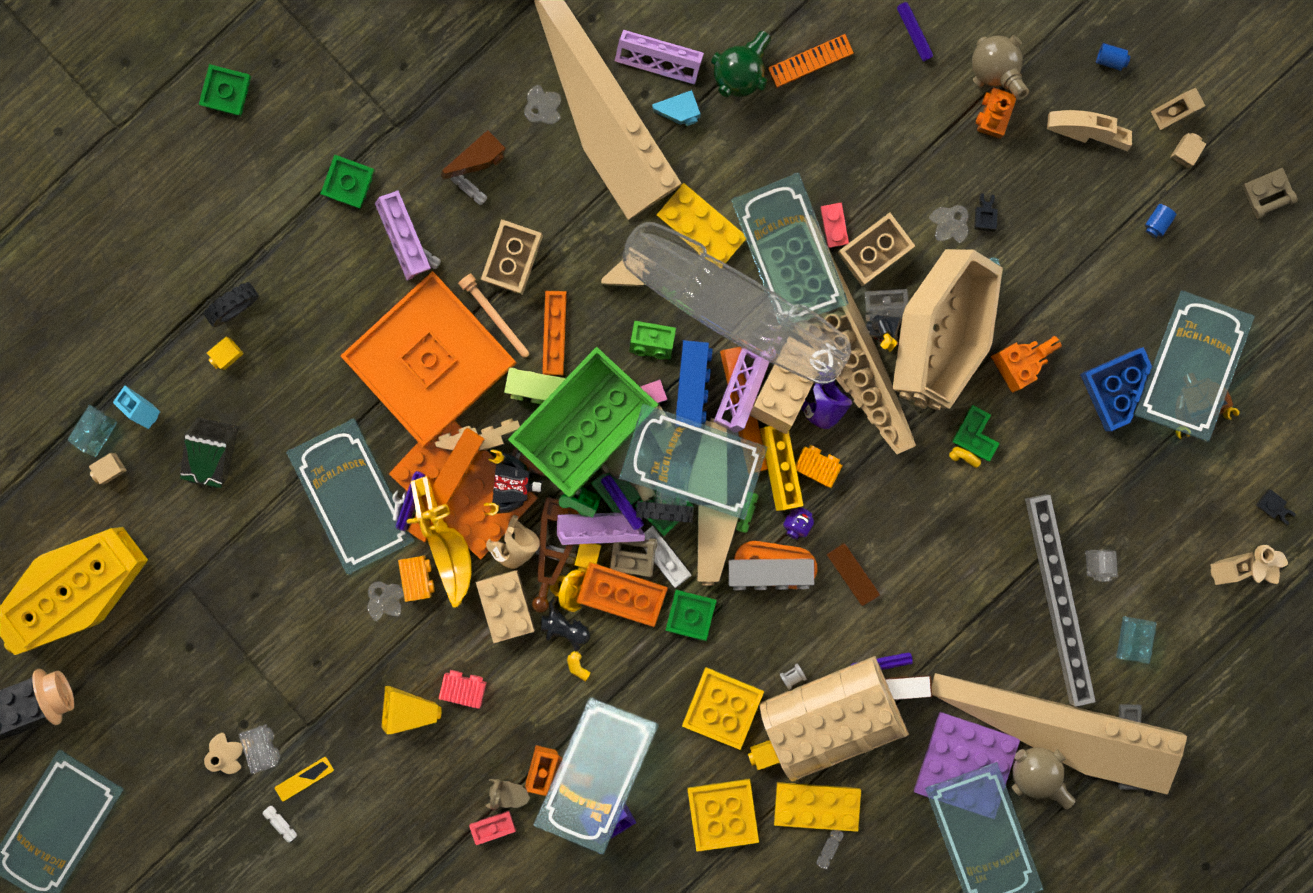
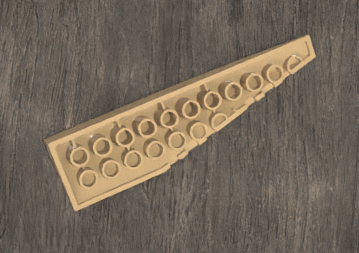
(604, 116)
(867, 377)
(1087, 739)

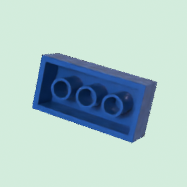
(692, 381)

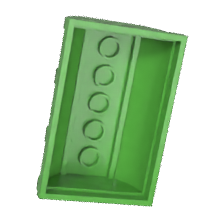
(582, 422)

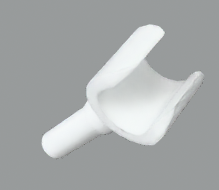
(398, 502)

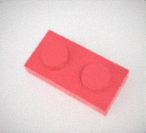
(834, 225)
(492, 827)

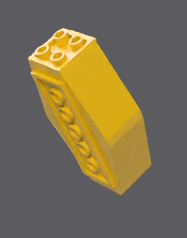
(89, 591)

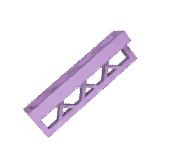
(659, 52)
(402, 234)
(749, 393)
(599, 529)

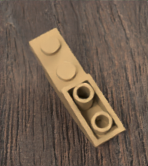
(1086, 125)
(492, 436)

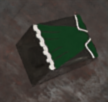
(208, 452)

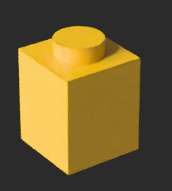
(224, 353)
(586, 554)
(763, 755)

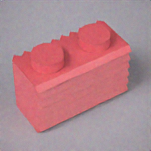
(463, 689)

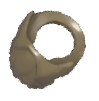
(507, 795)

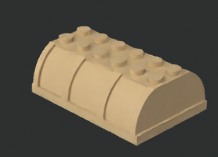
(832, 719)

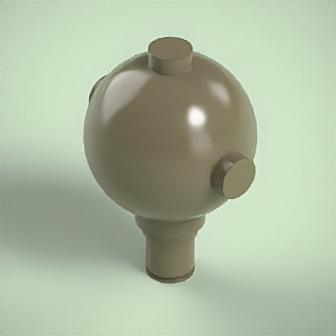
(999, 63)
(615, 464)
(1041, 775)

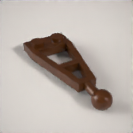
(550, 512)

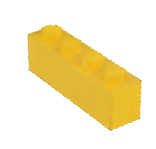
(781, 469)

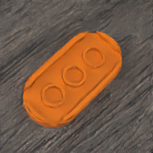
(767, 550)

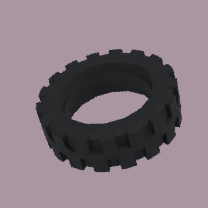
(231, 304)
(664, 511)

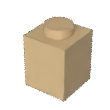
(1188, 150)
(107, 468)

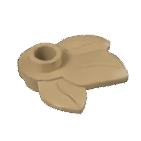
(1268, 567)
(226, 753)

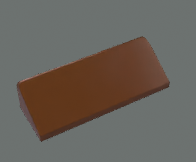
(853, 574)

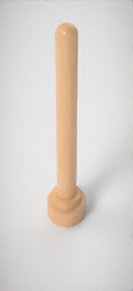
(468, 283)

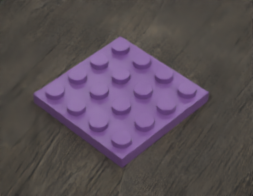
(962, 747)

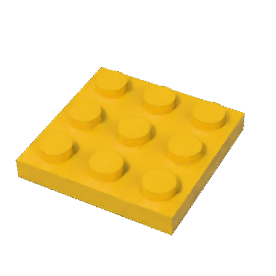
(722, 708)
(723, 815)

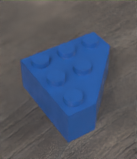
(1118, 387)

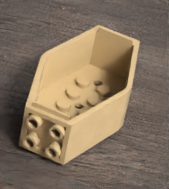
(962, 303)

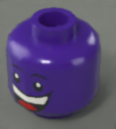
(798, 523)

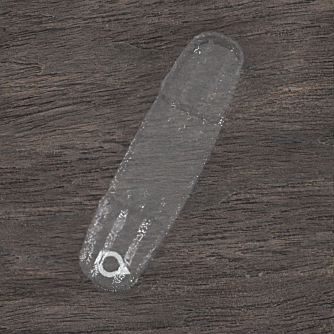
(735, 304)

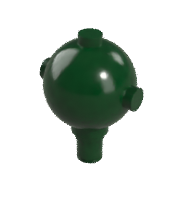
(740, 68)

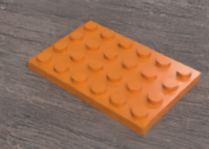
(469, 498)

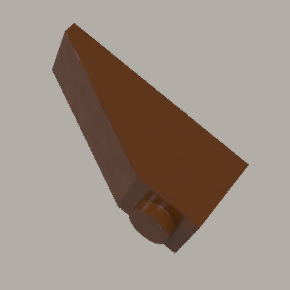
(477, 156)

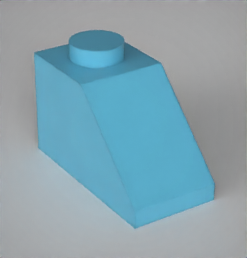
(679, 109)
(136, 407)

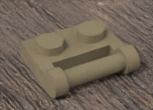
(1266, 186)
(634, 562)

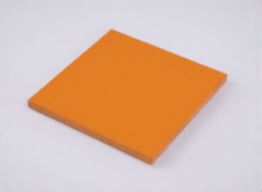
(428, 359)

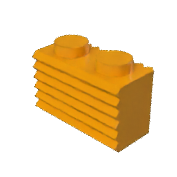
(817, 466)
(416, 578)

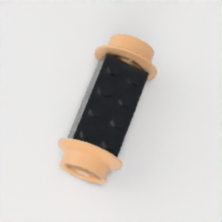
(34, 703)

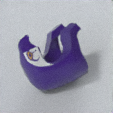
(828, 410)

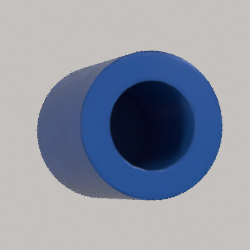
(1113, 57)
(1160, 220)

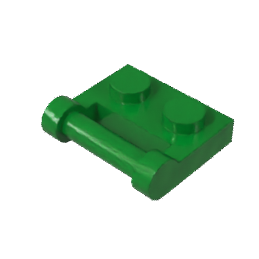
(585, 504)

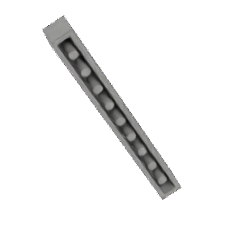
(1060, 600)

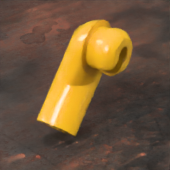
(968, 456)
(575, 666)

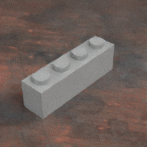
(771, 572)

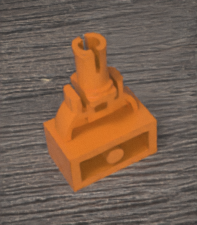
(995, 113)
(1021, 364)
(542, 770)

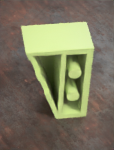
(531, 385)

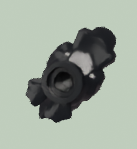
(557, 625)

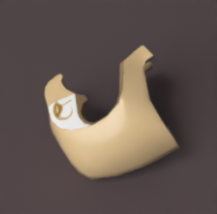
(516, 550)

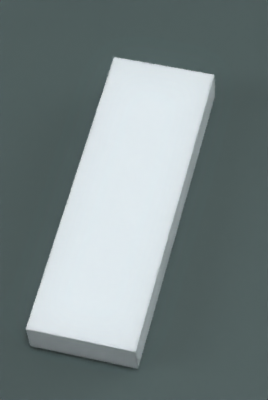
(667, 560)

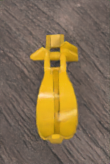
(446, 544)

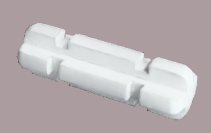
(279, 824)

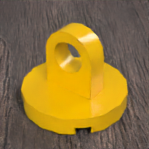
(569, 590)

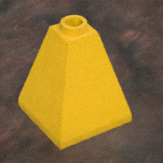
(406, 711)

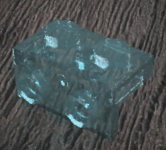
(92, 431)
(1136, 639)

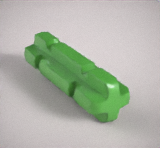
(743, 526)

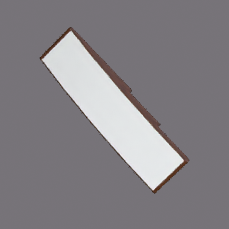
(910, 687)

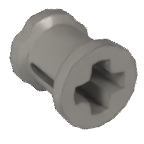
(793, 676)

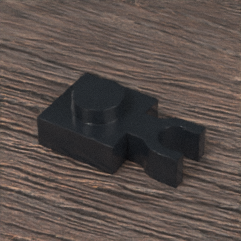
(985, 216)
(1274, 505)

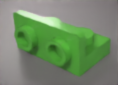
(652, 340)

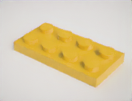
(701, 222)
(817, 806)

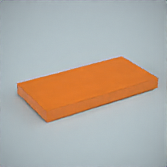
(621, 594)

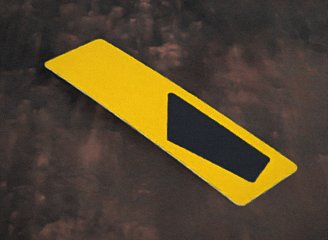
(304, 779)

